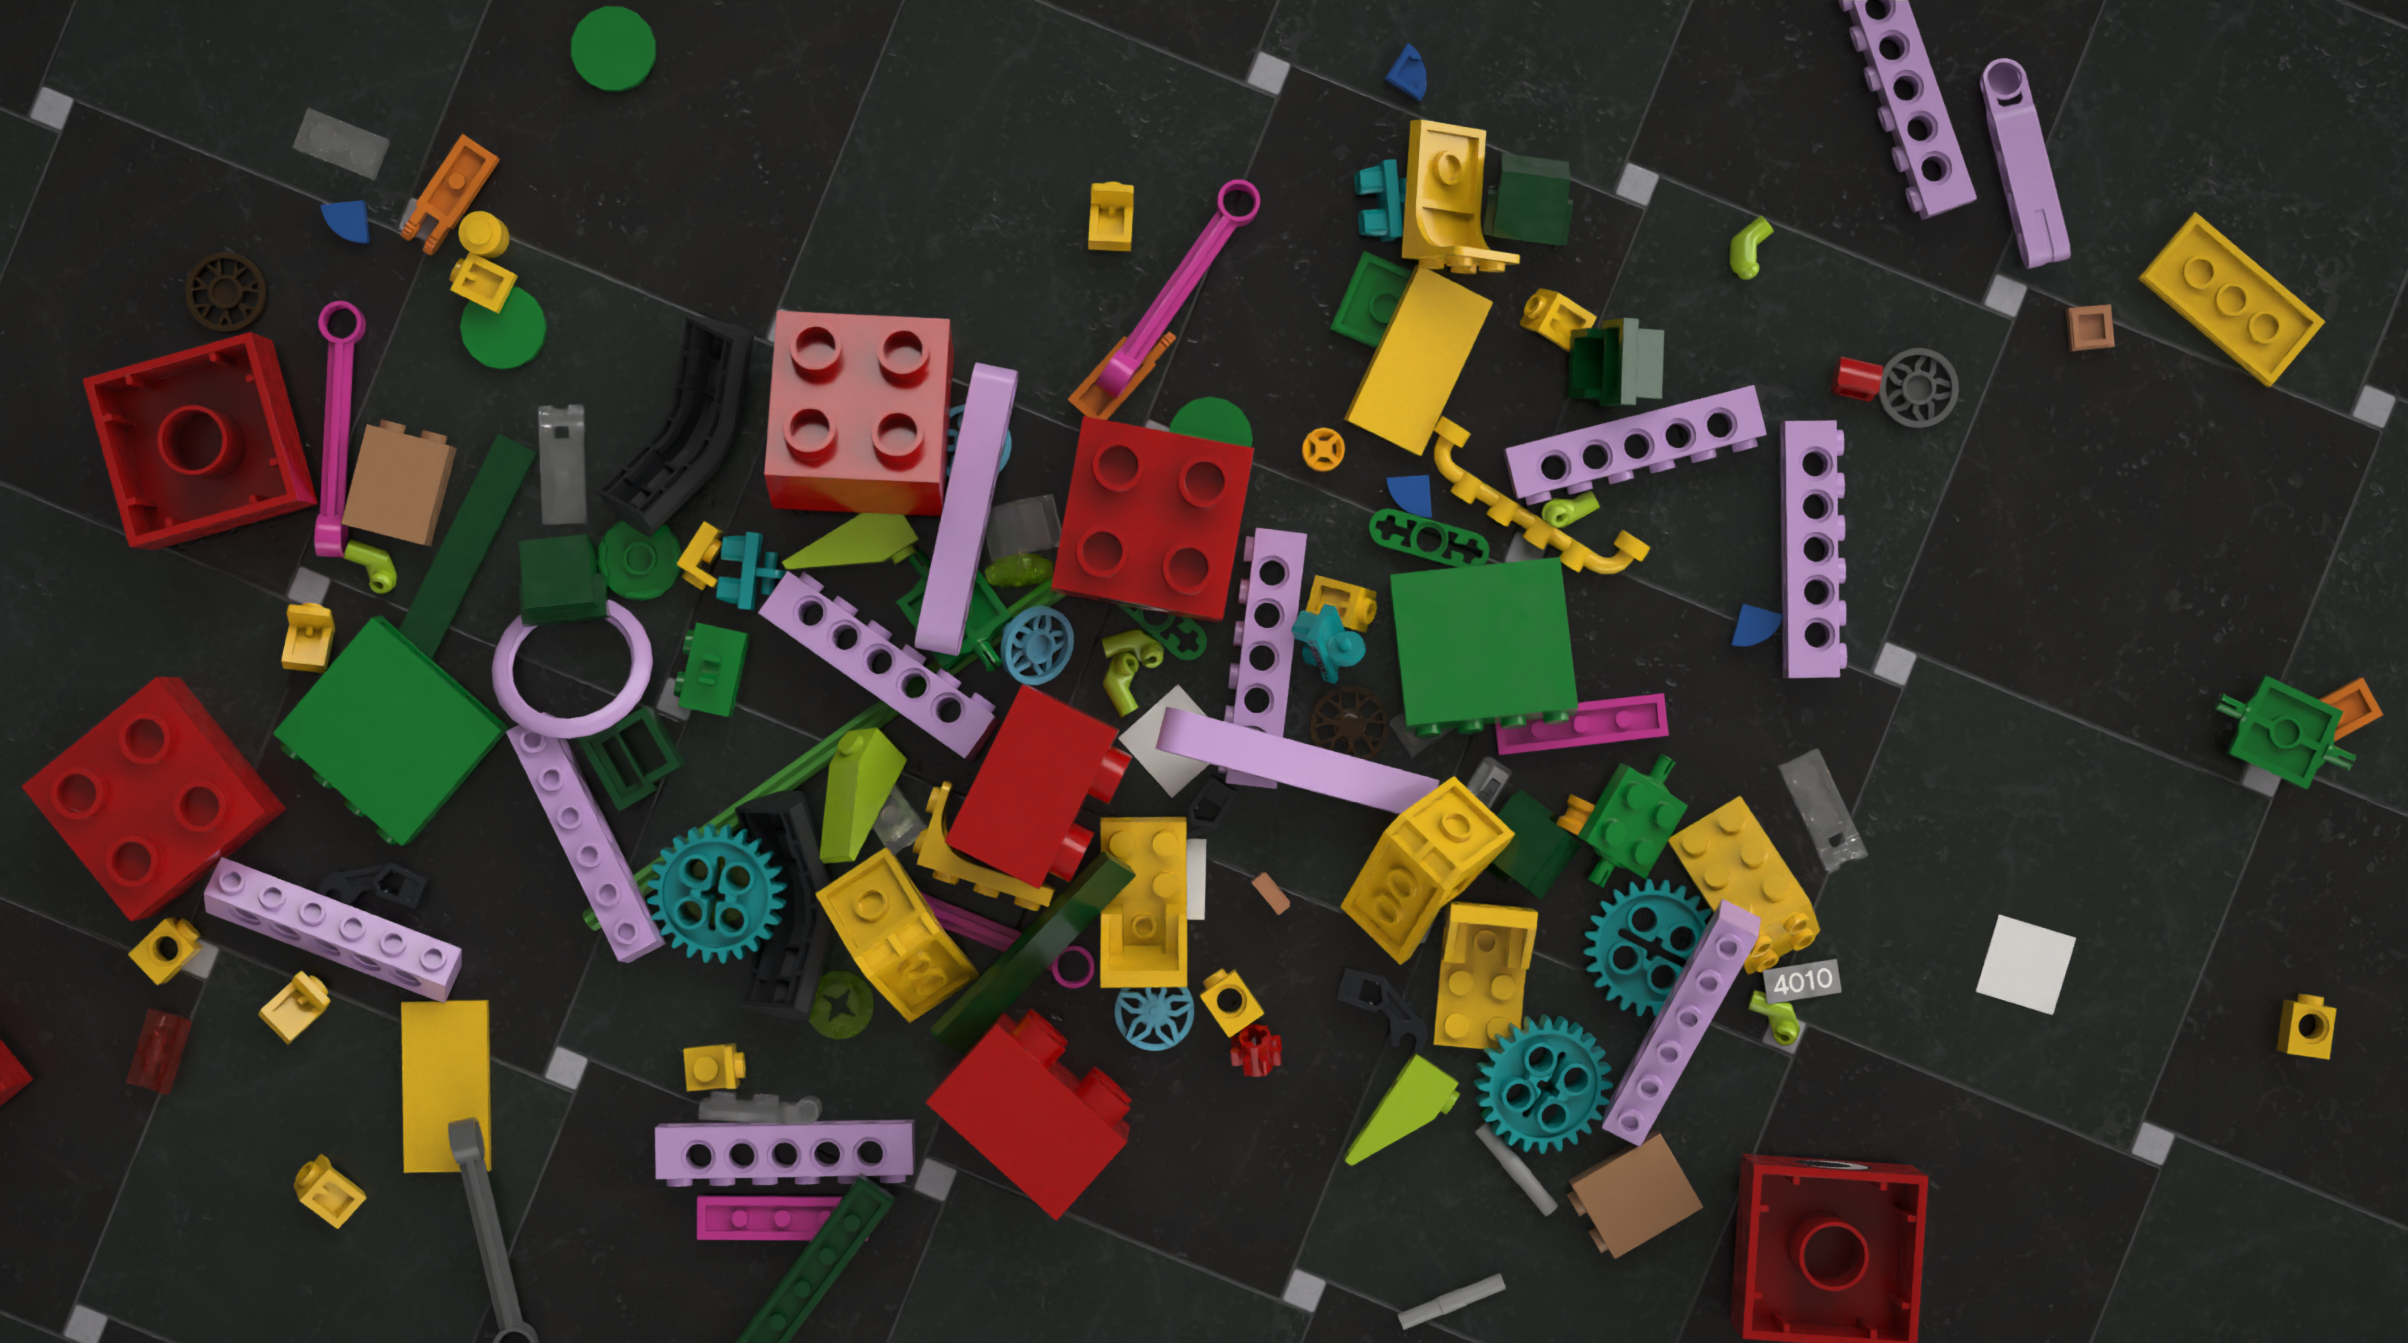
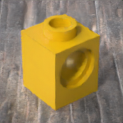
(149, 955)
(1230, 1020)
(2320, 1040)

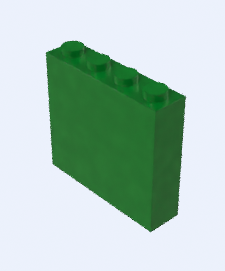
(1483, 647)
(390, 731)

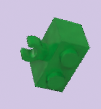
(712, 669)

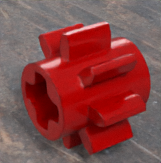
(1256, 1050)

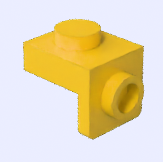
(1111, 217)
(308, 638)
(296, 1006)

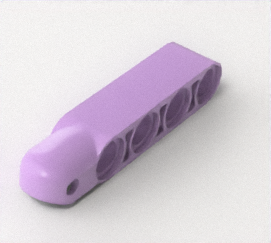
(2023, 164)

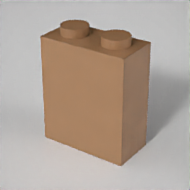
(399, 483)
(1633, 1195)

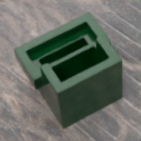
(1530, 201)
(1616, 363)
(561, 581)
(633, 756)
(1537, 849)

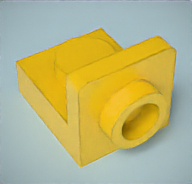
(482, 281)
(1555, 317)
(702, 548)
(1353, 603)
(713, 1067)
(327, 1191)

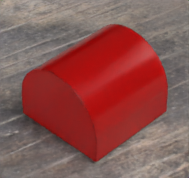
(1856, 379)

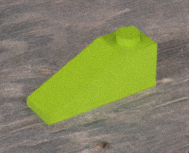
(860, 541)
(856, 791)
(1409, 1103)

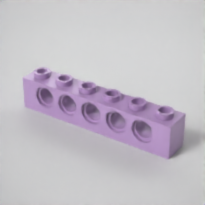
(1926, 105)
(1737, 406)
(1796, 485)
(1288, 551)
(787, 610)
(588, 843)
(332, 930)
(1681, 1022)
(676, 1139)

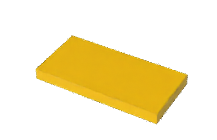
(2231, 299)
(1418, 360)
(443, 1079)

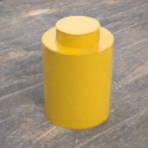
(484, 234)

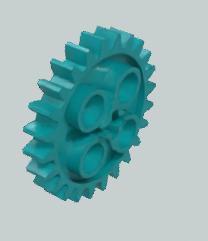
(680, 885)
(1669, 913)
(1574, 1101)

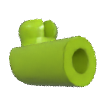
(1744, 248)
(1566, 511)
(377, 563)
(1136, 642)
(1117, 682)
(1780, 1016)

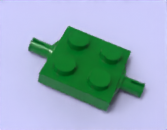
(985, 617)
(2285, 732)
(1632, 821)

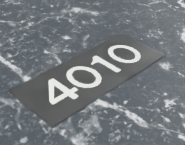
(1802, 981)

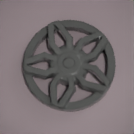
(1918, 388)

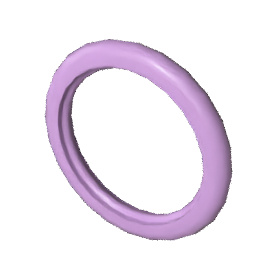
(581, 726)

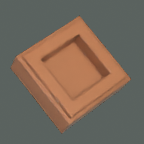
(2090, 327)
(1271, 892)

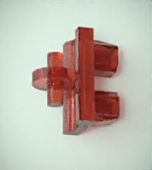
(159, 1051)

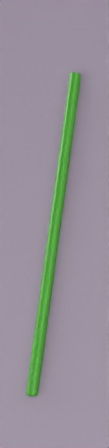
(822, 754)

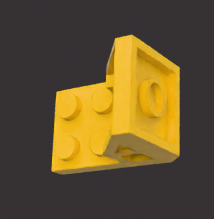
(1423, 865)
(1148, 919)
(896, 936)
(1482, 972)

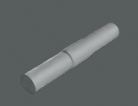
(1516, 1169)
(1451, 1301)

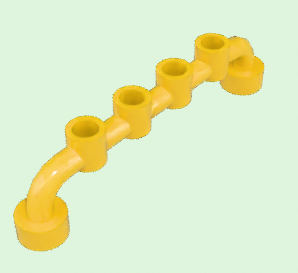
(1506, 510)

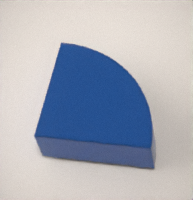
(1409, 74)
(348, 220)
(1411, 494)
(1754, 625)

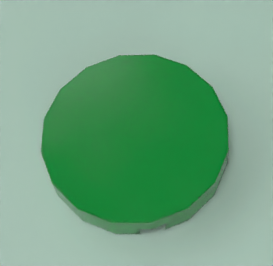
(613, 49)
(507, 337)
(1213, 420)
(638, 564)

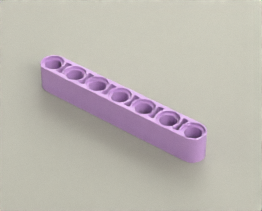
(966, 509)
(1291, 762)

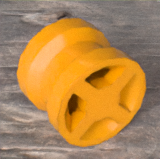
(1326, 444)
(1576, 814)

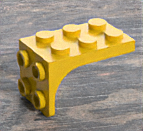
(1446, 200)
(1738, 863)
(951, 864)

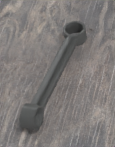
(469, 1153)

